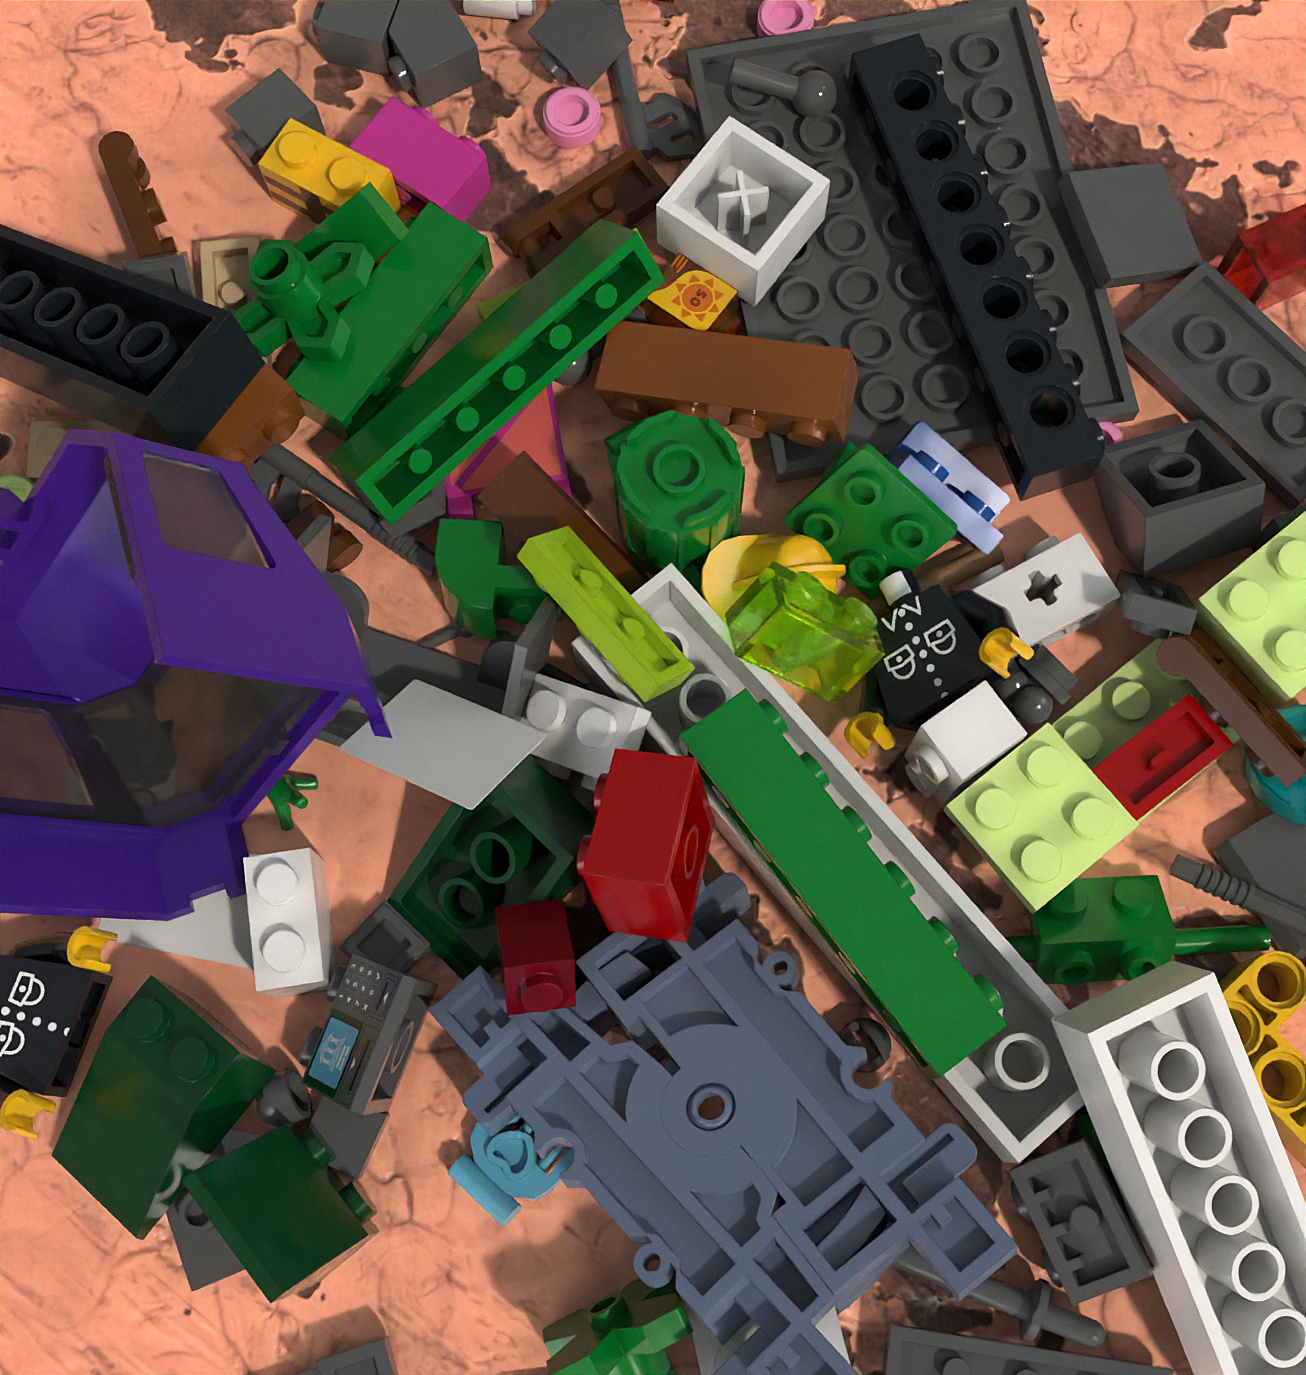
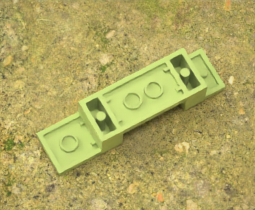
(1042, 808)

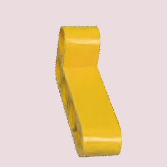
(1257, 1026)

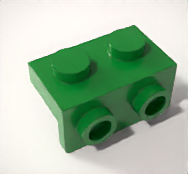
(1103, 931)

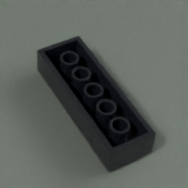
(118, 344)

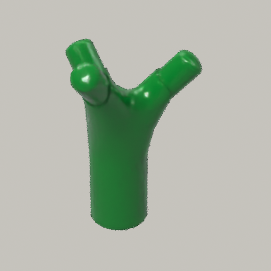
(287, 792)

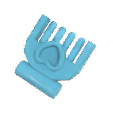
(507, 1170)

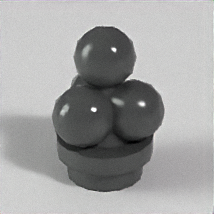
(1031, 691)

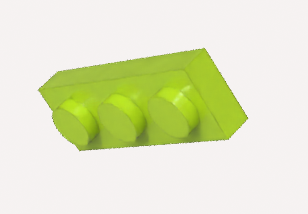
(605, 612)

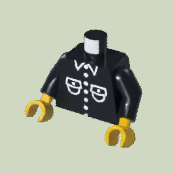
(935, 652)
(46, 1018)

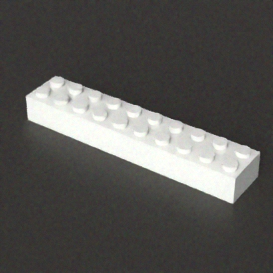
(1017, 1081)

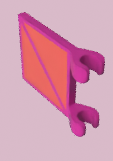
(532, 430)

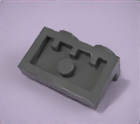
(1080, 1221)

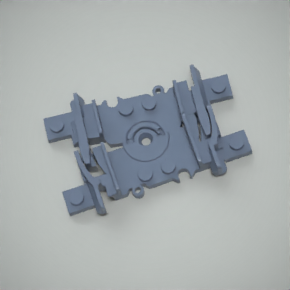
(714, 1187)

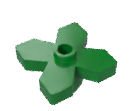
(300, 297)
(619, 1333)

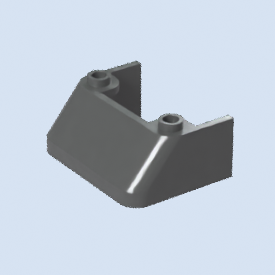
(497, 684)

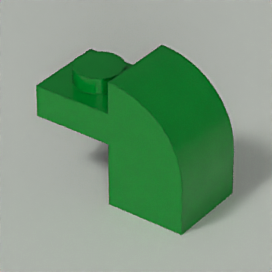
(478, 582)

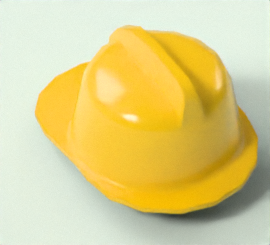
(741, 559)

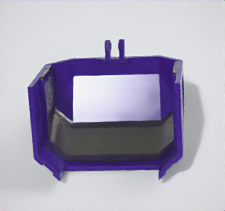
(153, 676)

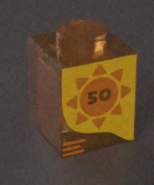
(693, 300)

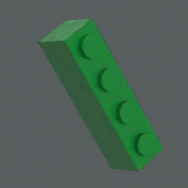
(394, 320)

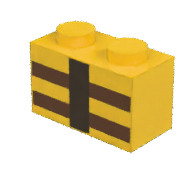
(318, 174)

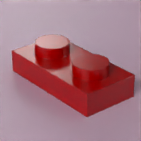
(1162, 757)

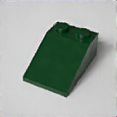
(502, 853)
(156, 1103)
(284, 1209)

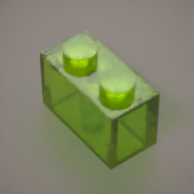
(804, 632)

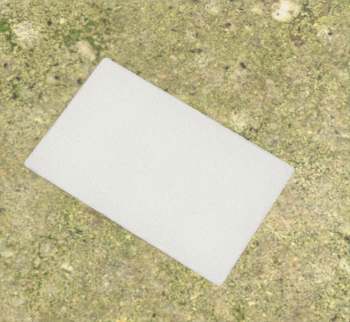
(445, 744)
(213, 932)

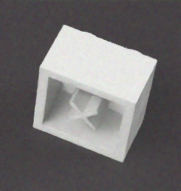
(742, 209)

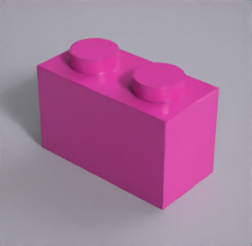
(425, 160)

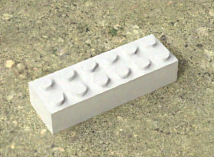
(1197, 1166)

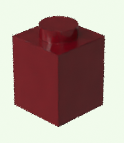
(535, 957)

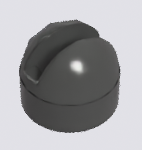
(877, 1036)
(284, 1099)

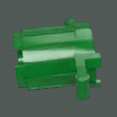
(675, 490)

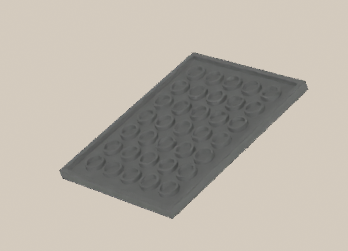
(858, 272)

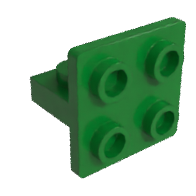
(870, 518)

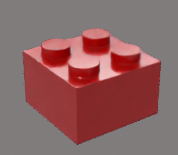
(648, 844)

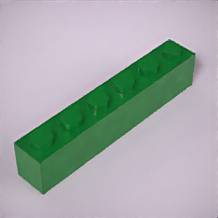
(497, 369)
(842, 885)

